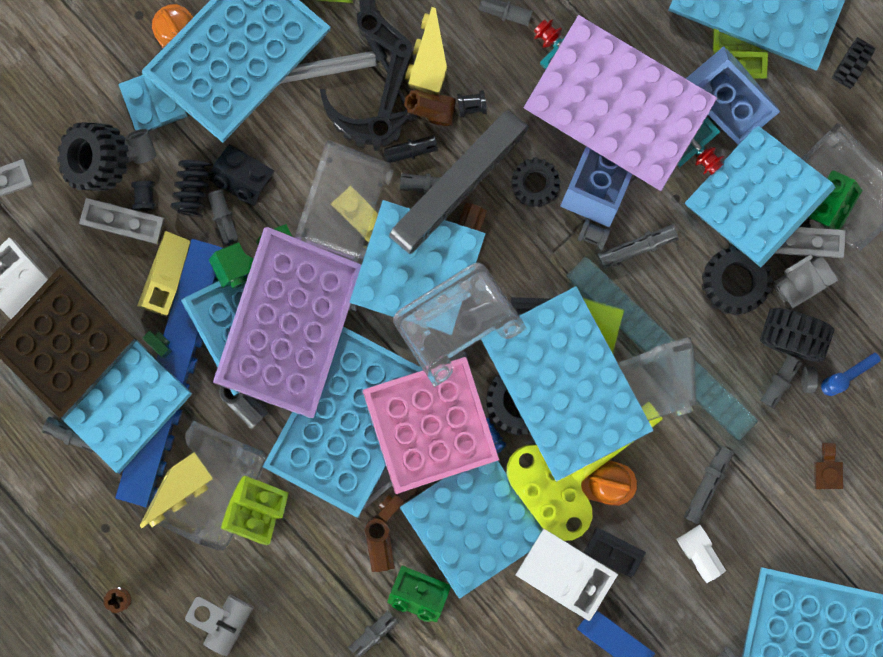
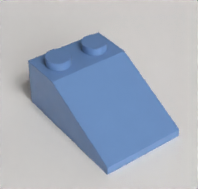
(740, 99)
(596, 188)

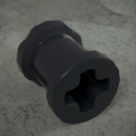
(472, 103)
(143, 195)

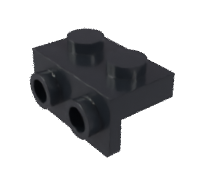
(241, 175)

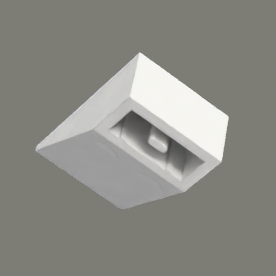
(18, 277)
(566, 574)

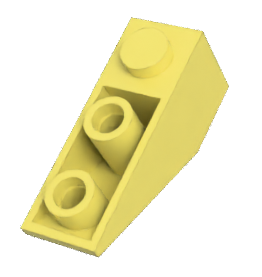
(430, 64)
(164, 274)
(179, 483)

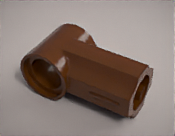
(436, 108)
(472, 216)
(379, 547)

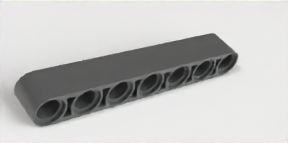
(458, 182)

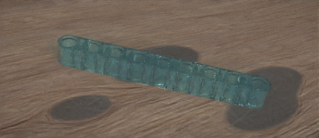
(649, 334)

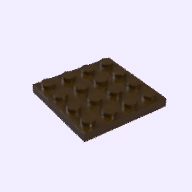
(63, 343)

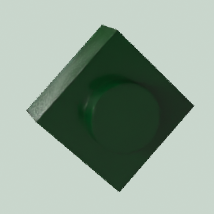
(158, 343)

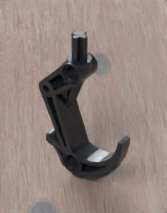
(381, 39)

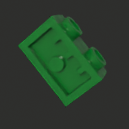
(839, 203)
(418, 594)

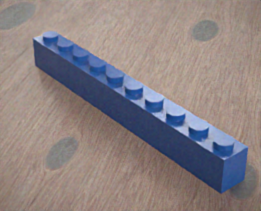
(142, 473)

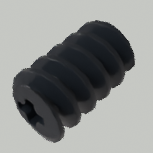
(190, 187)

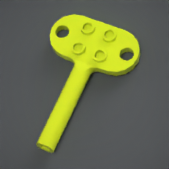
(553, 501)

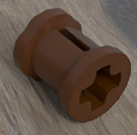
(114, 608)

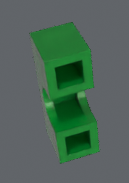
(233, 265)

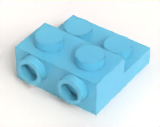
(149, 104)

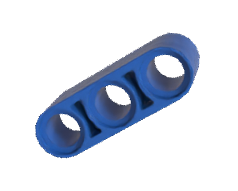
(612, 637)

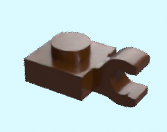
(828, 473)
(390, 505)

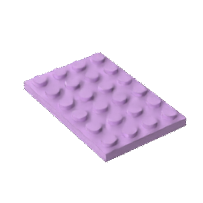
(620, 103)
(288, 323)

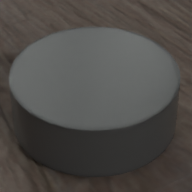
(809, 379)

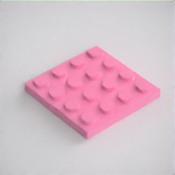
(428, 428)

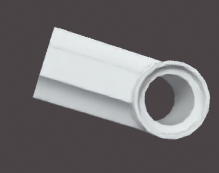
(698, 549)

